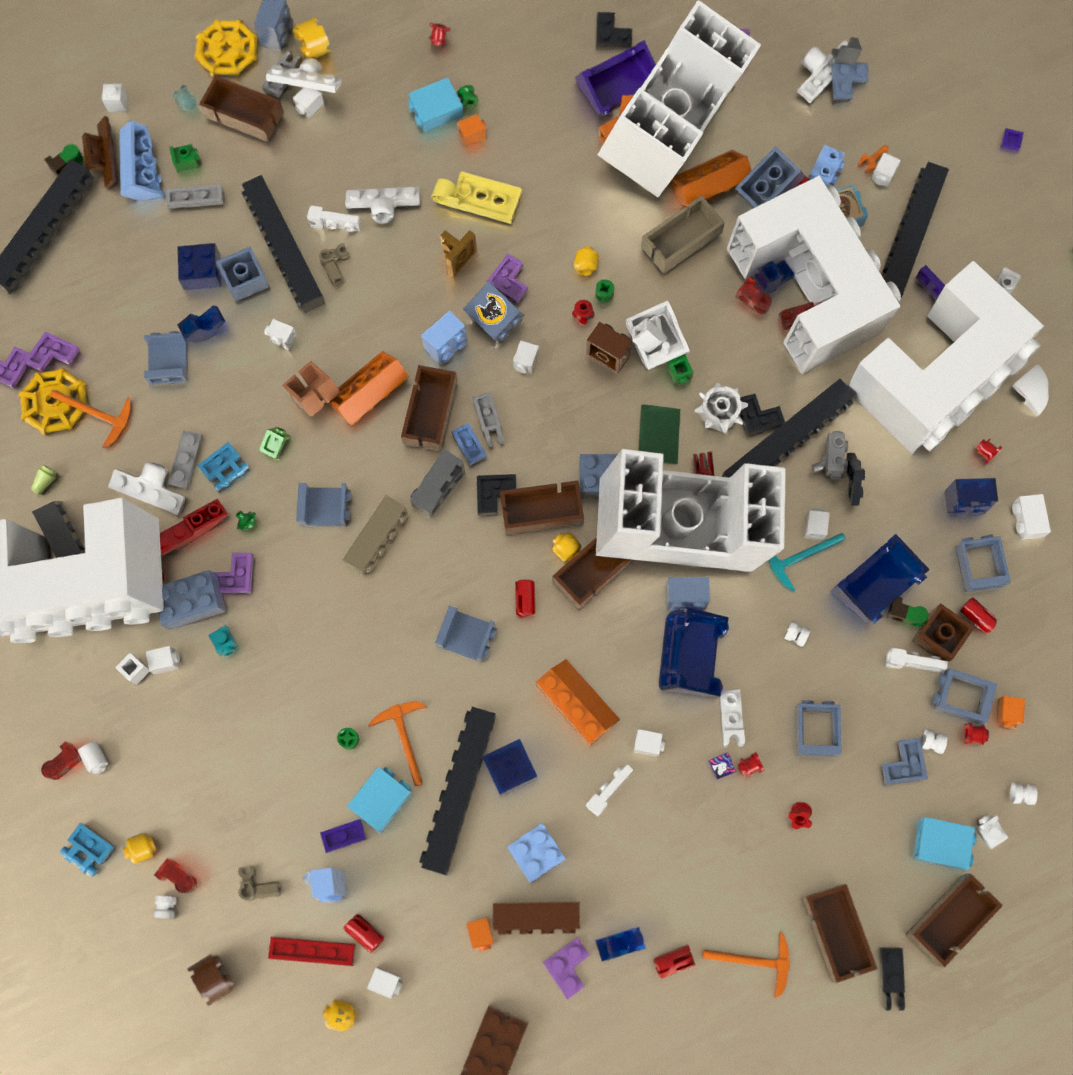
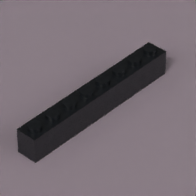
(42, 224)
(914, 225)
(283, 243)
(798, 428)
(458, 791)

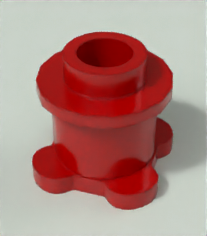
(438, 33)
(583, 315)
(987, 450)
(975, 734)
(750, 765)
(800, 815)

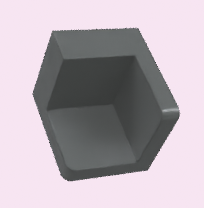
(848, 54)

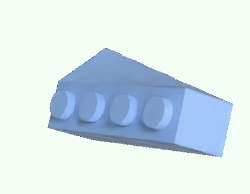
(137, 164)
(327, 884)

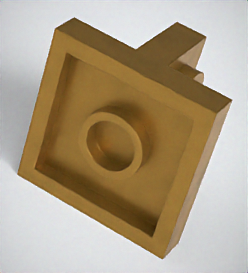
(458, 252)

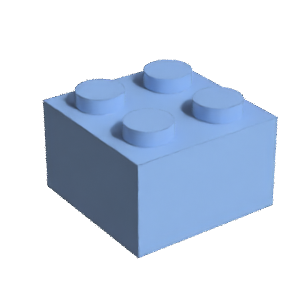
(445, 338)
(536, 853)

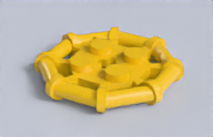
(222, 39)
(42, 397)

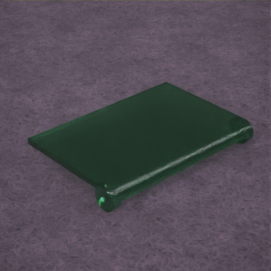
(660, 431)

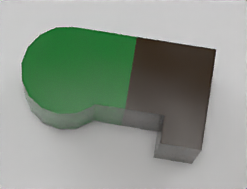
(59, 162)
(907, 614)

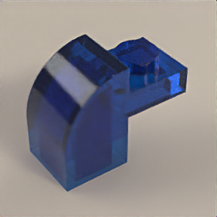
(772, 275)
(202, 327)
(620, 944)

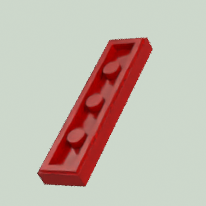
(311, 951)

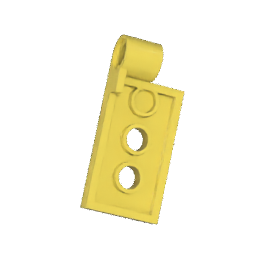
(465, 193)

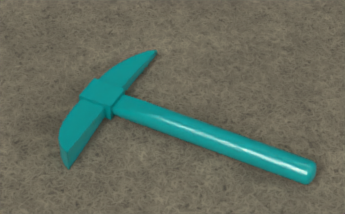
(778, 566)

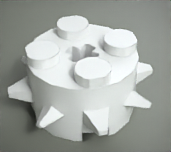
(714, 400)

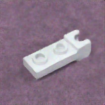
(332, 220)
(898, 658)
(731, 717)
(598, 802)

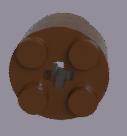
(210, 978)

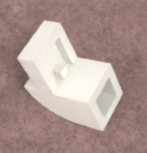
(648, 334)

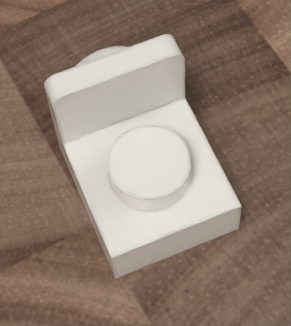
(991, 831)

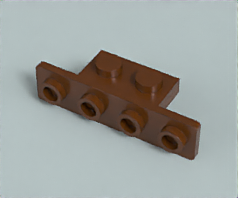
(99, 152)

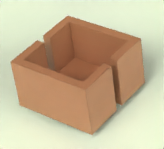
(319, 389)

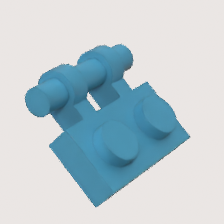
(220, 462)
(90, 844)

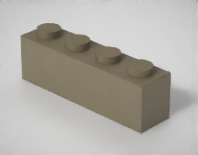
(375, 536)

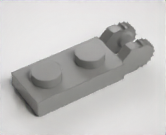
(277, 88)
(488, 417)

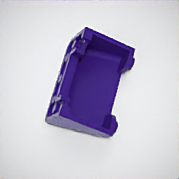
(616, 77)

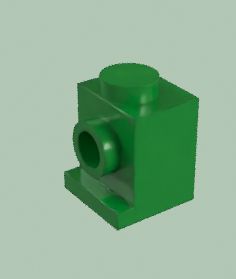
(184, 157)
(680, 364)

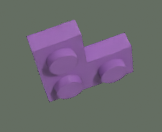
(504, 279)
(48, 348)
(13, 368)
(240, 577)
(561, 967)

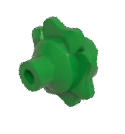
(246, 520)

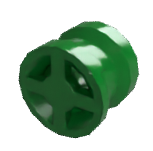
(467, 96)
(604, 295)
(348, 738)

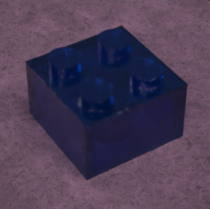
(198, 266)
(971, 496)
(510, 767)

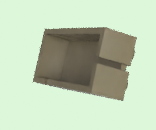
(682, 236)

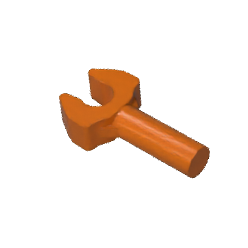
(871, 160)

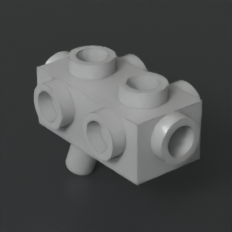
(834, 459)

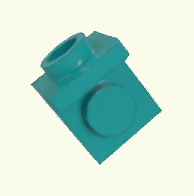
(223, 641)

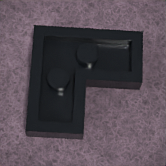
(610, 36)
(759, 421)
(856, 476)
(489, 488)

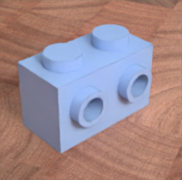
(827, 165)

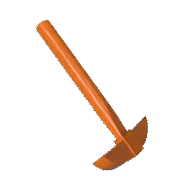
(118, 422)
(395, 712)
(781, 964)

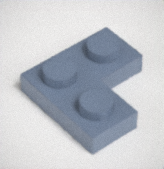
(844, 75)
(910, 767)

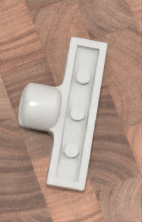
(821, 72)
(306, 76)
(382, 200)
(149, 487)

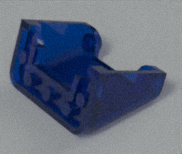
(881, 580)
(691, 652)

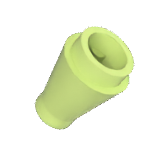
(43, 479)

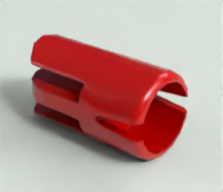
(703, 464)
(525, 598)
(979, 615)
(363, 933)
(674, 961)

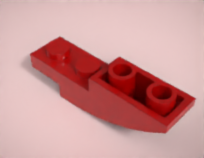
(192, 527)

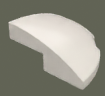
(1034, 389)

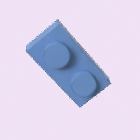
(469, 444)

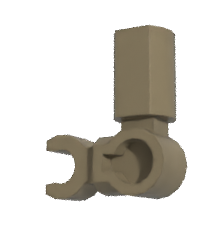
(328, 260)
(249, 891)

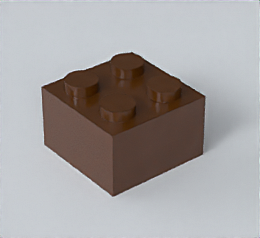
(608, 347)
(943, 633)

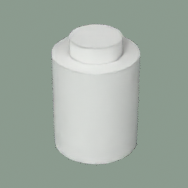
(93, 758)

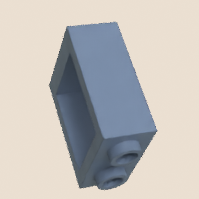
(1002, 578)
(985, 703)
(819, 750)

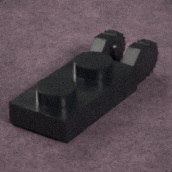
(892, 976)

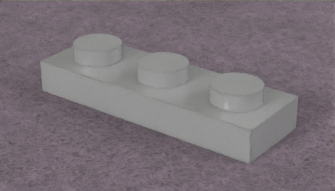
(194, 196)
(185, 460)

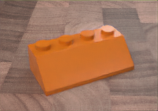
(711, 177)
(368, 387)
(577, 702)

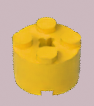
(311, 38)

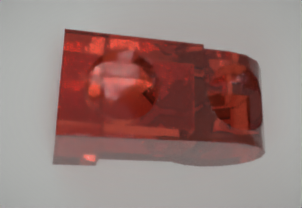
(753, 297)
(789, 315)
(62, 763)
(174, 872)

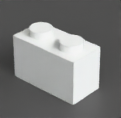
(1031, 516)

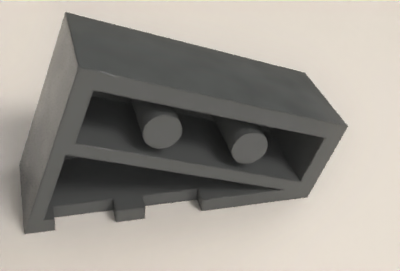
(438, 483)
(59, 529)

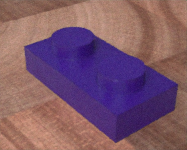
(930, 281)
(343, 836)

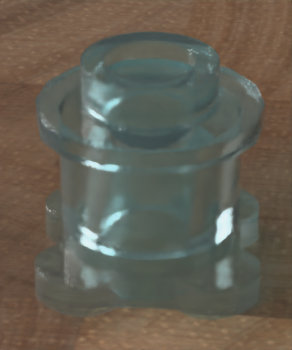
(185, 98)

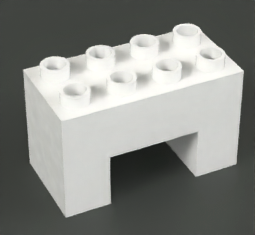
(678, 99)
(827, 262)
(991, 342)
(690, 515)
(108, 582)

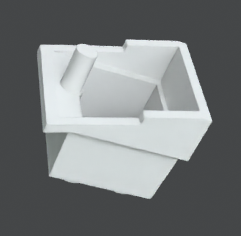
(668, 350)

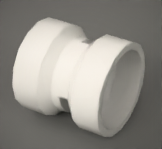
(792, 632)
(934, 741)
(1025, 793)
(164, 907)

